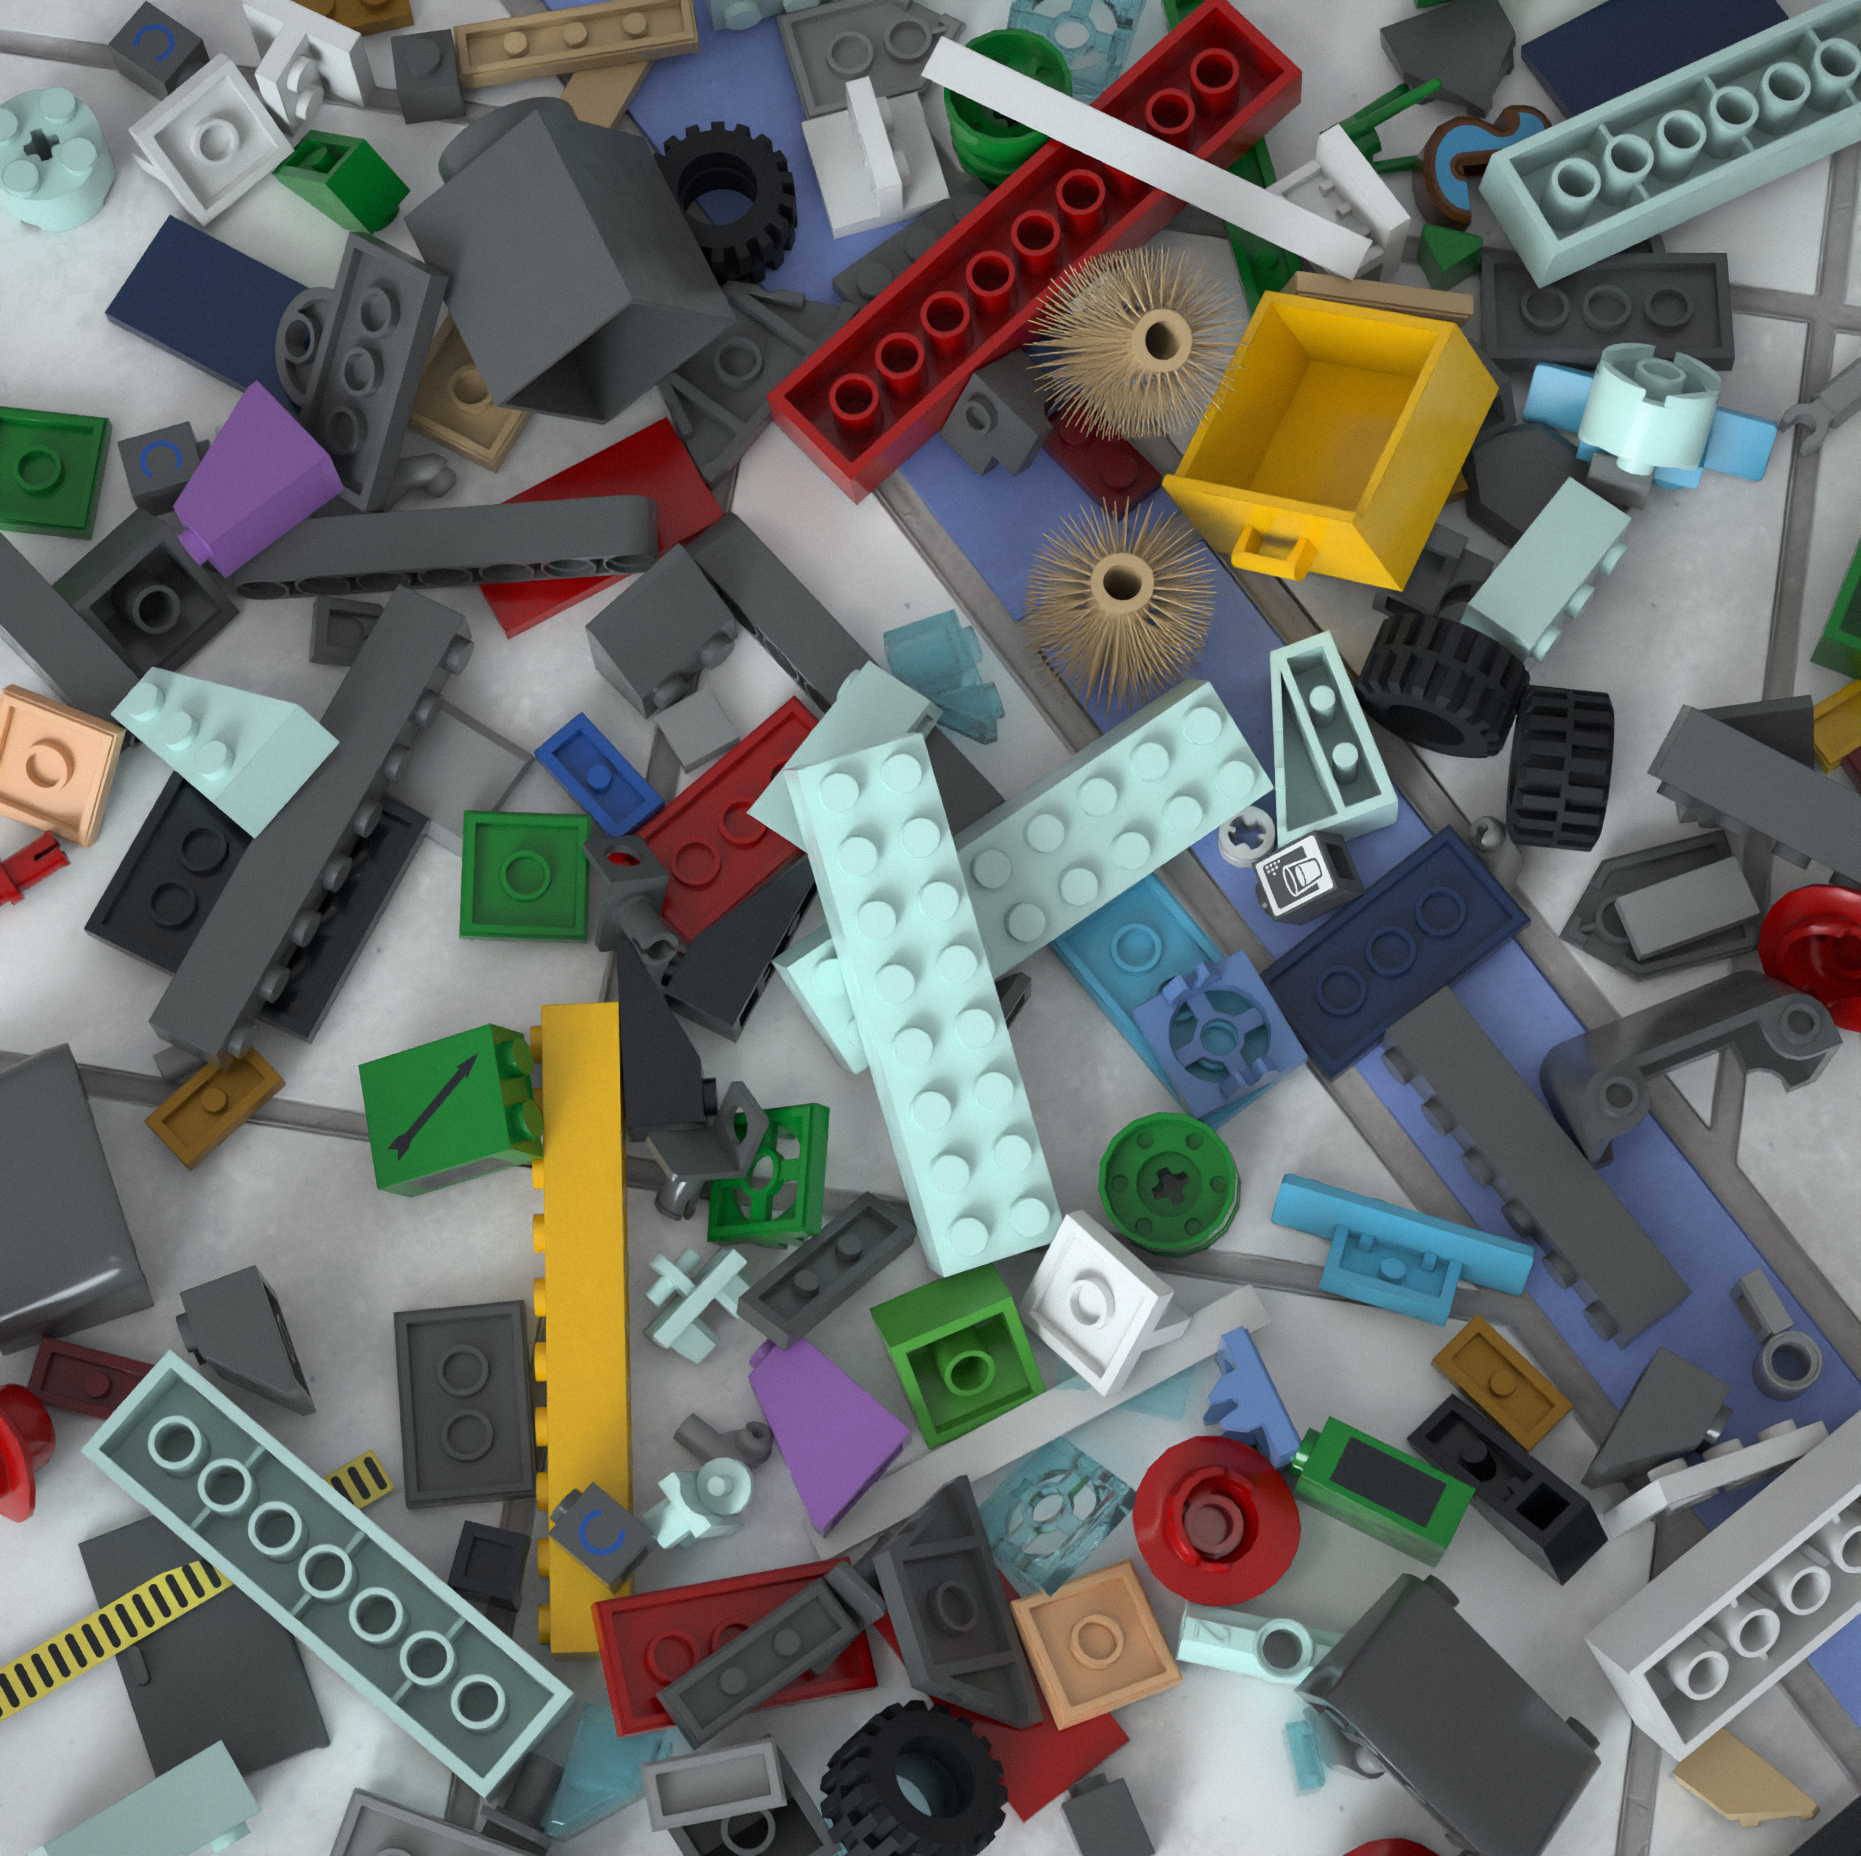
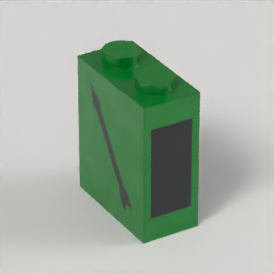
(451, 1110)
(1379, 1490)

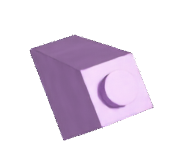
(253, 484)
(825, 1429)

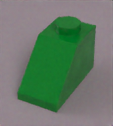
(344, 181)

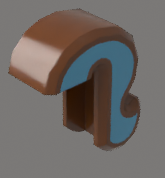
(1463, 151)

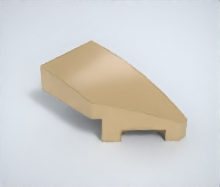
(1741, 1783)

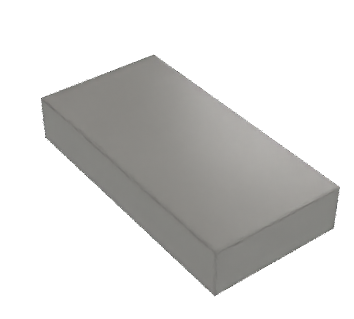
(1687, 908)
(713, 1784)

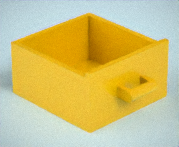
(1333, 440)

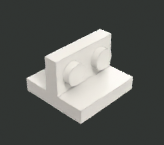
(302, 57)
(209, 140)
(874, 161)
(1350, 193)
(1099, 1304)

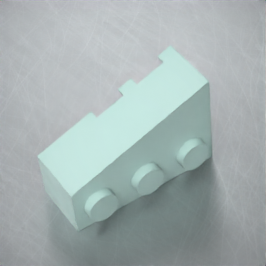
(1550, 573)
(866, 710)
(227, 742)
(1323, 748)
(170, 1815)

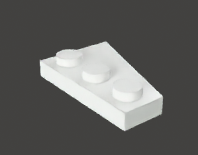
(1727, 1465)

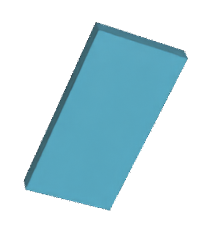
(1129, 956)

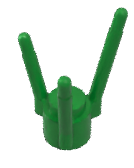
(1361, 124)

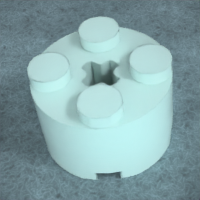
(53, 160)
(1650, 408)

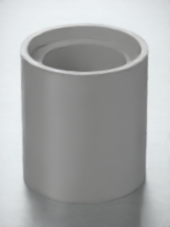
(1800, 1346)

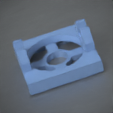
(1231, 974)
(1249, 1402)

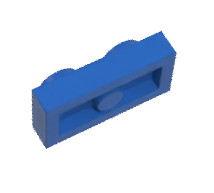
(599, 778)

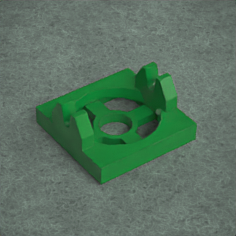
(804, 1217)

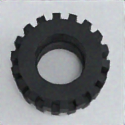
(740, 164)
(1442, 685)
(1560, 768)
(935, 1756)

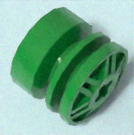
(981, 134)
(1133, 1174)

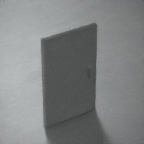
(213, 1671)

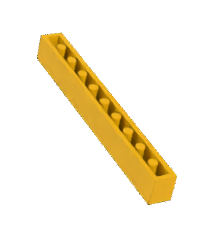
(581, 1298)

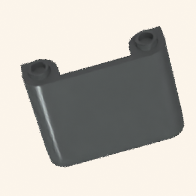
(1601, 1076)
(61, 1221)
(1453, 1722)

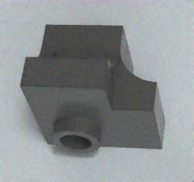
(1002, 415)
(1440, 578)

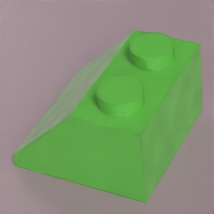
(958, 1352)

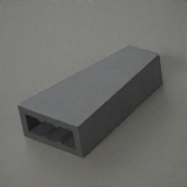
(59, 642)

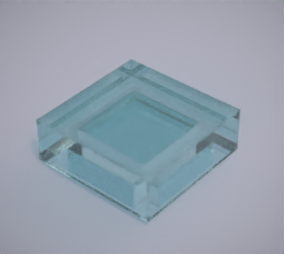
(1303, 1757)

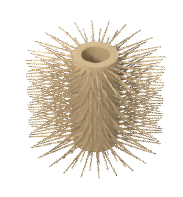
(1135, 343)
(1117, 608)

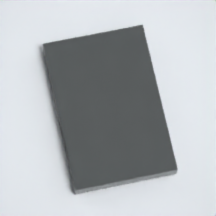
(465, 1404)

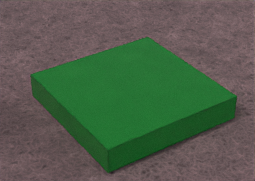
(51, 471)
(524, 877)

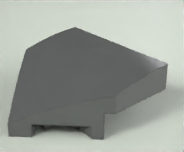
(1461, 44)

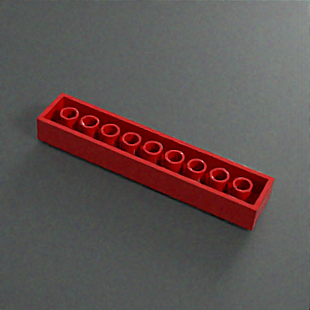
(967, 300)

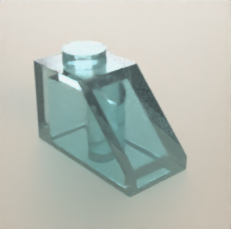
(601, 1773)

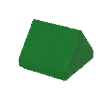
(1447, 255)

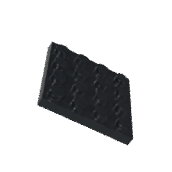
(185, 863)

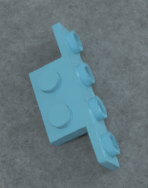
(1735, 444)
(1398, 1254)

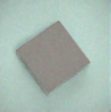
(1616, 484)
(697, 729)
(1760, 1306)

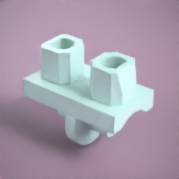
(678, 1322)
(701, 1503)

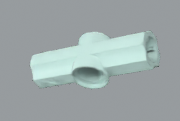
(1236, 1642)

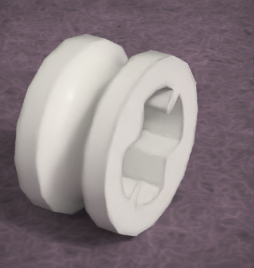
(1242, 855)

